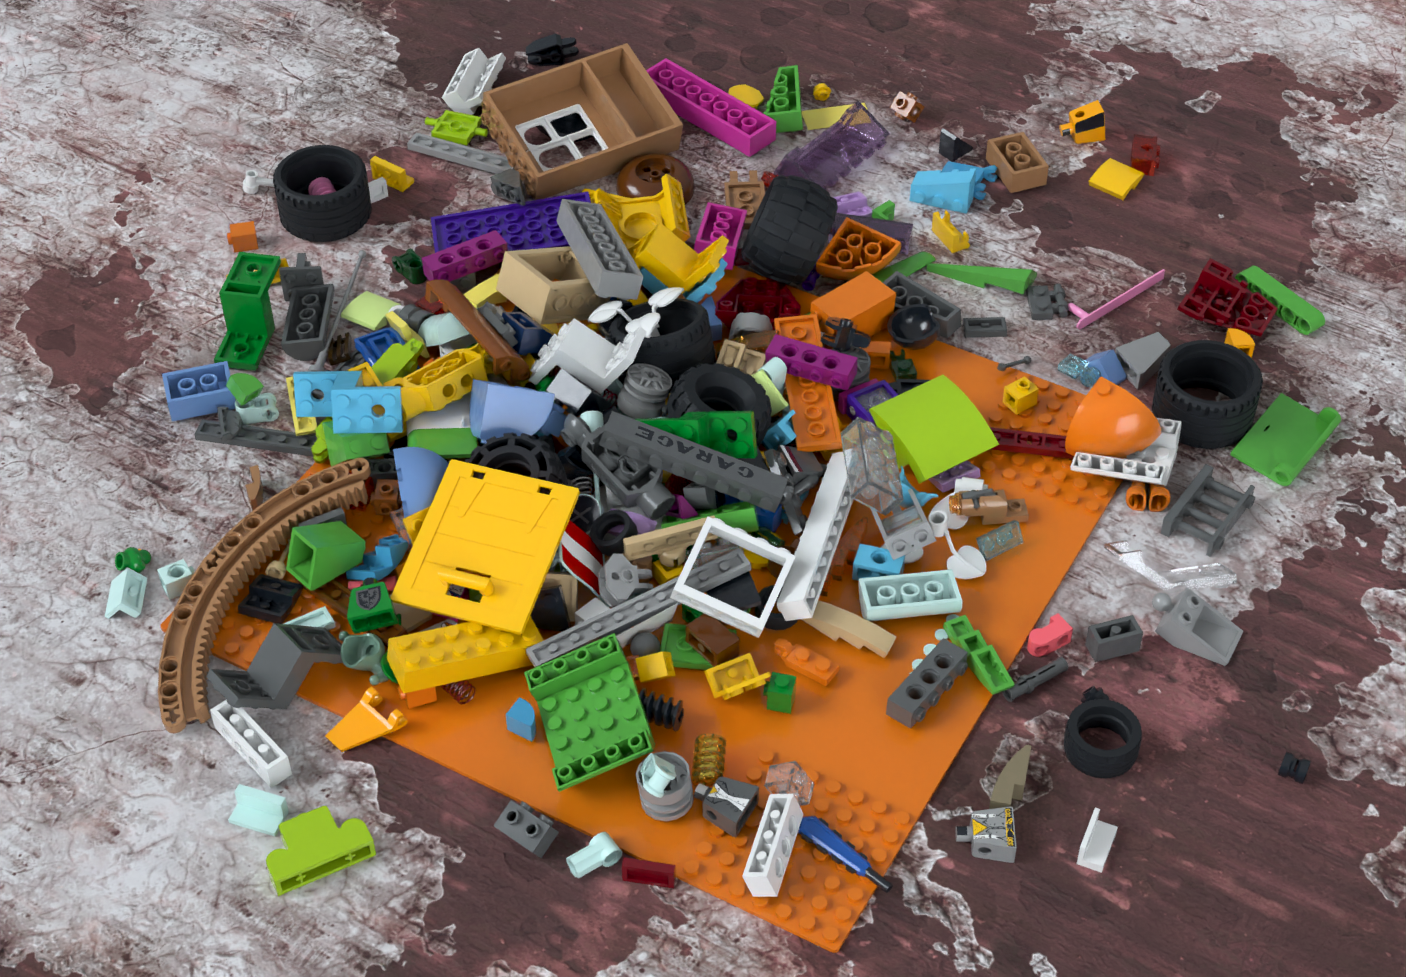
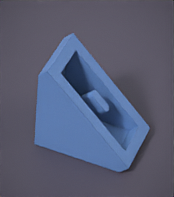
(1108, 366)

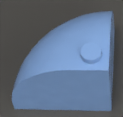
(507, 409)
(418, 477)

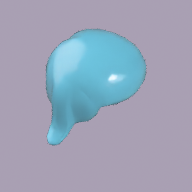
(922, 497)

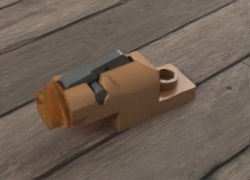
(988, 504)

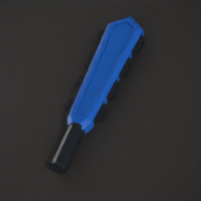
(830, 842)

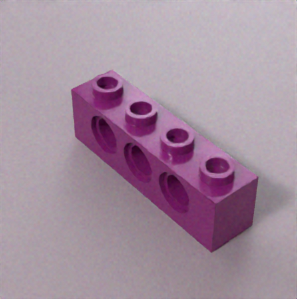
(465, 257)
(813, 362)

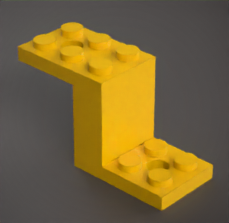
(674, 260)

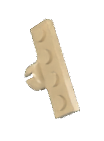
(668, 542)

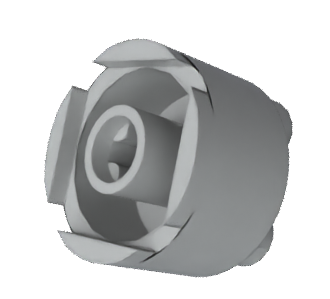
(748, 324)

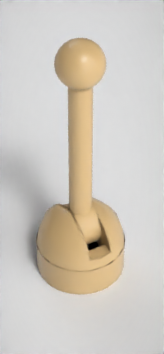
(275, 566)

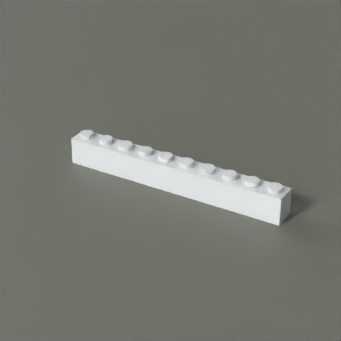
(817, 543)

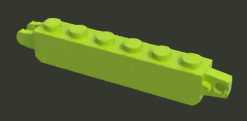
(394, 363)

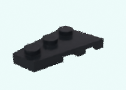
(551, 610)

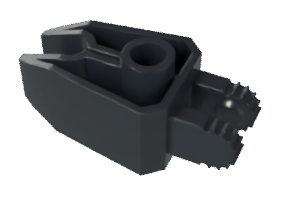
(551, 50)

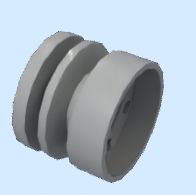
(644, 391)
(678, 793)

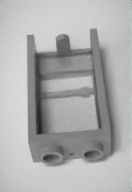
(905, 529)

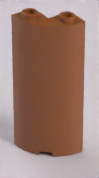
(503, 355)

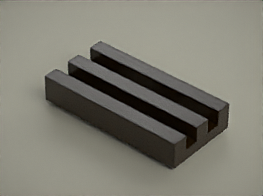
(334, 352)

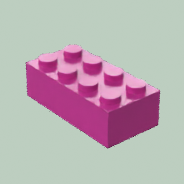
(720, 221)

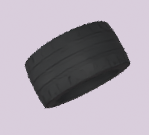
(1105, 715)

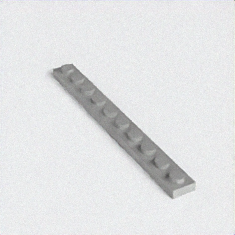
(638, 608)

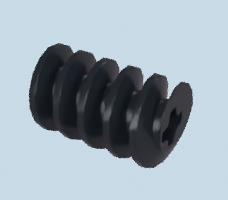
(662, 712)

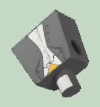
(728, 803)

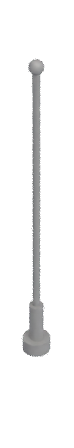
(318, 366)

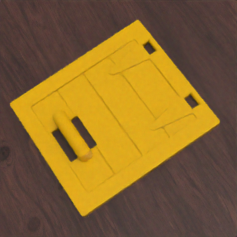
(488, 529)

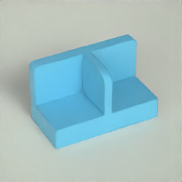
(779, 432)

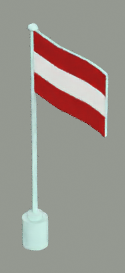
(576, 548)

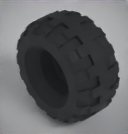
(720, 389)
(520, 454)

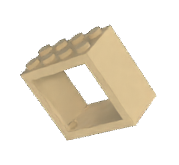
(528, 283)

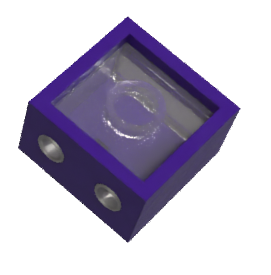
(862, 400)

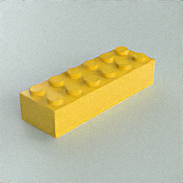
(457, 654)

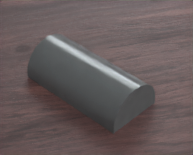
(307, 321)

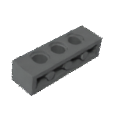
(927, 683)

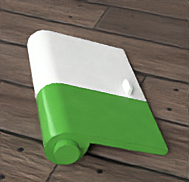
(444, 430)

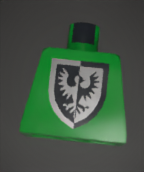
(370, 607)

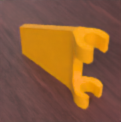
(364, 723)

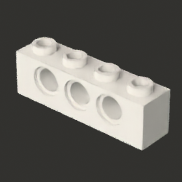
(251, 743)
(773, 845)

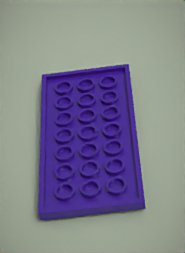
(520, 226)

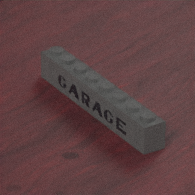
(693, 461)

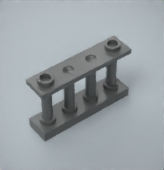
(1195, 493)

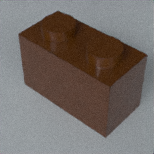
(712, 640)

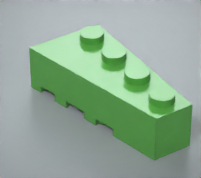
(786, 100)

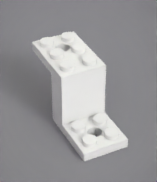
(587, 355)

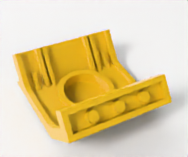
(638, 216)

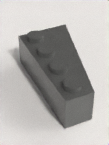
(910, 292)

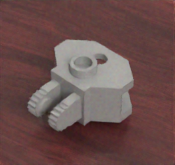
(621, 580)

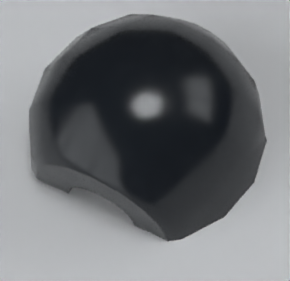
(913, 327)

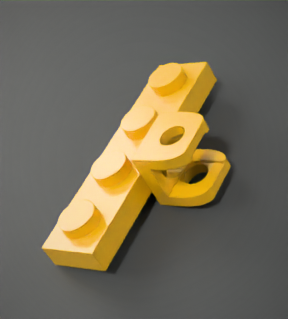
(370, 380)

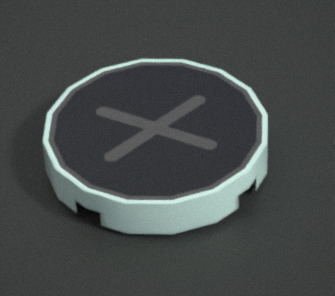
(586, 512)

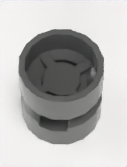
(414, 316)

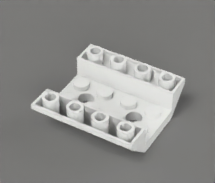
(1148, 466)

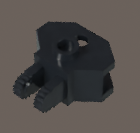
(846, 335)

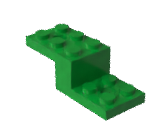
(711, 430)

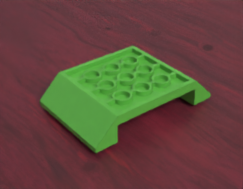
(590, 711)

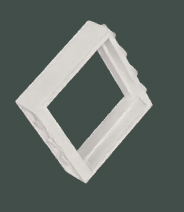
(717, 608)

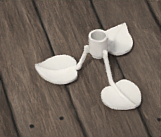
(648, 322)
(965, 563)

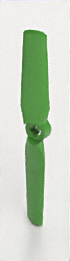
(906, 267)

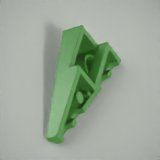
(1007, 278)

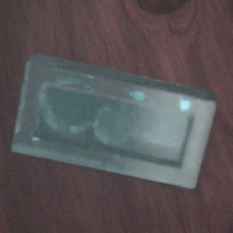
(1000, 540)

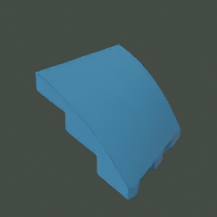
(381, 560)

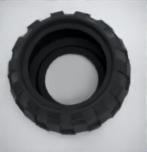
(789, 229)

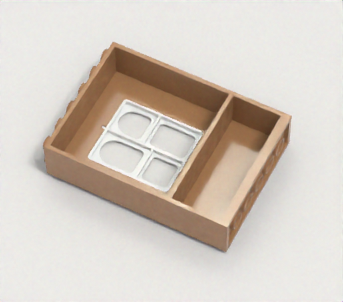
(612, 98)

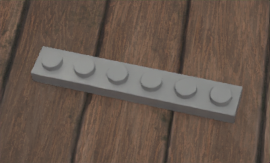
(458, 153)

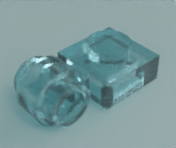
(1075, 367)

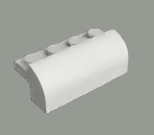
(471, 79)

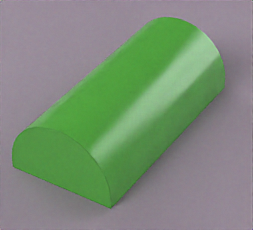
(736, 515)

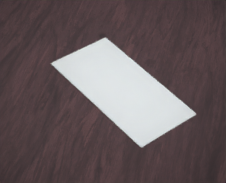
(647, 626)

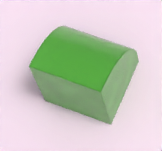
(244, 387)

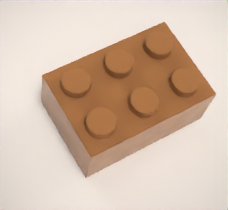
(1017, 162)

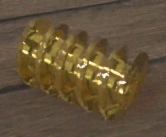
(708, 759)

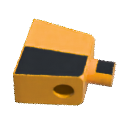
(1085, 124)

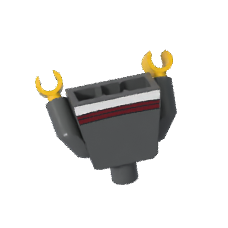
(803, 468)

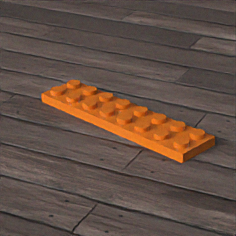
(812, 401)

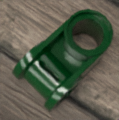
(410, 266)

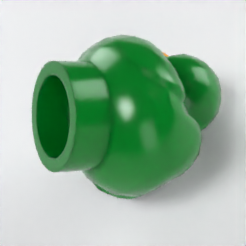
(132, 558)

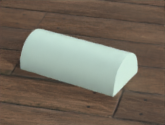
(441, 329)
(909, 595)

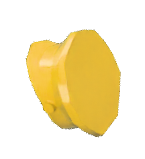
(747, 95)

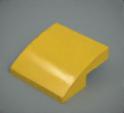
(1115, 178)

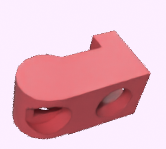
(1049, 638)

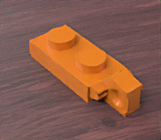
(806, 661)

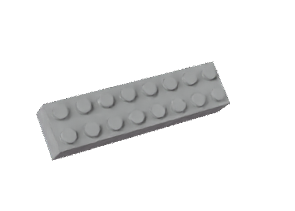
(599, 250)

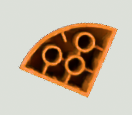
(855, 251)
(1111, 423)

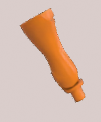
(1158, 497)

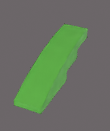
(980, 658)

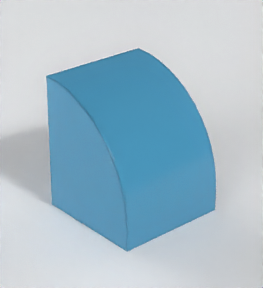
(521, 719)

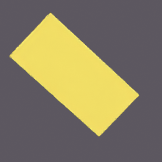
(824, 117)

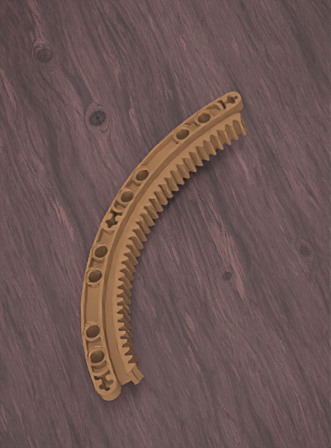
(224, 569)

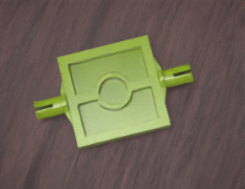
(456, 127)

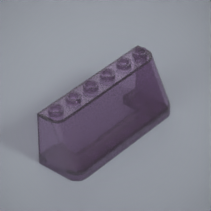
(837, 148)

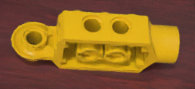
(444, 380)

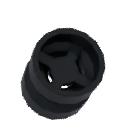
(1288, 766)

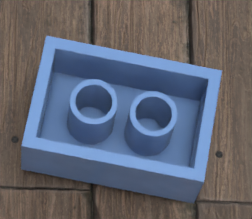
(198, 390)

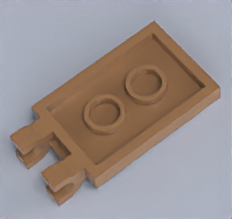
(744, 194)

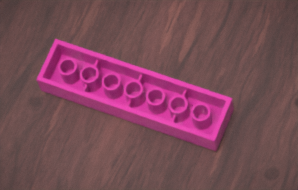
(713, 108)

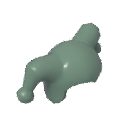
(364, 654)

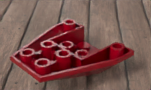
(757, 296)

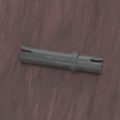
(1028, 682)

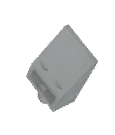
(1196, 626)

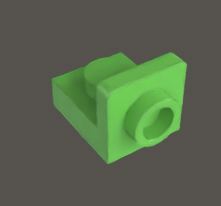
(884, 211)

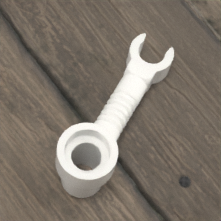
(252, 182)

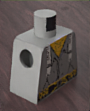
(990, 834)

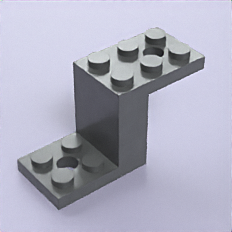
(277, 667)

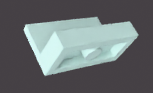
(126, 593)
(258, 810)

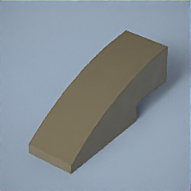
(1011, 780)

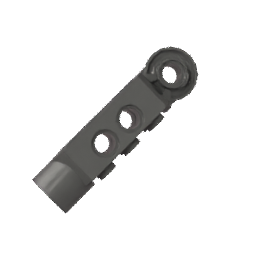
(627, 478)

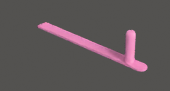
(1087, 318)

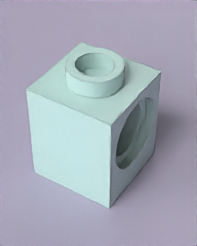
(175, 578)

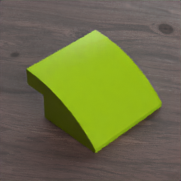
(934, 427)

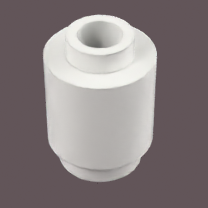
(969, 484)

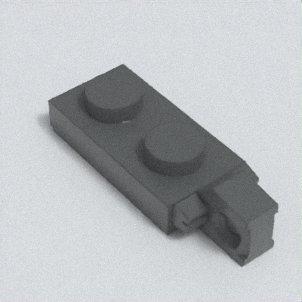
(497, 322)

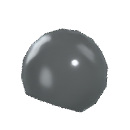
(644, 644)

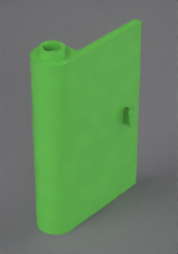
(1289, 441)

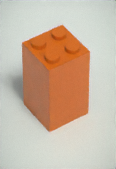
(860, 300)

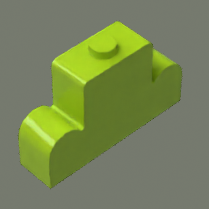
(316, 849)

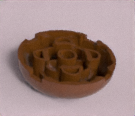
(643, 176)

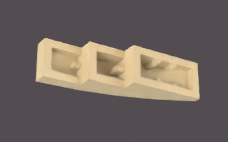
(852, 628)

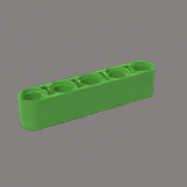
(1290, 306)

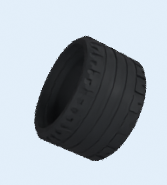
(328, 215)
(682, 342)
(1212, 367)

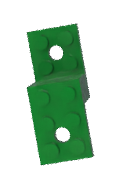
(247, 310)

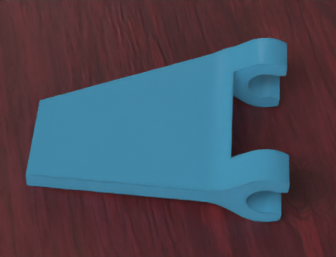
(980, 174)

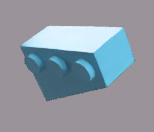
(944, 189)

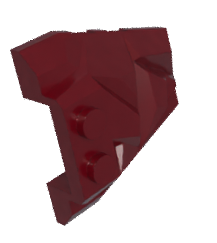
(1227, 302)

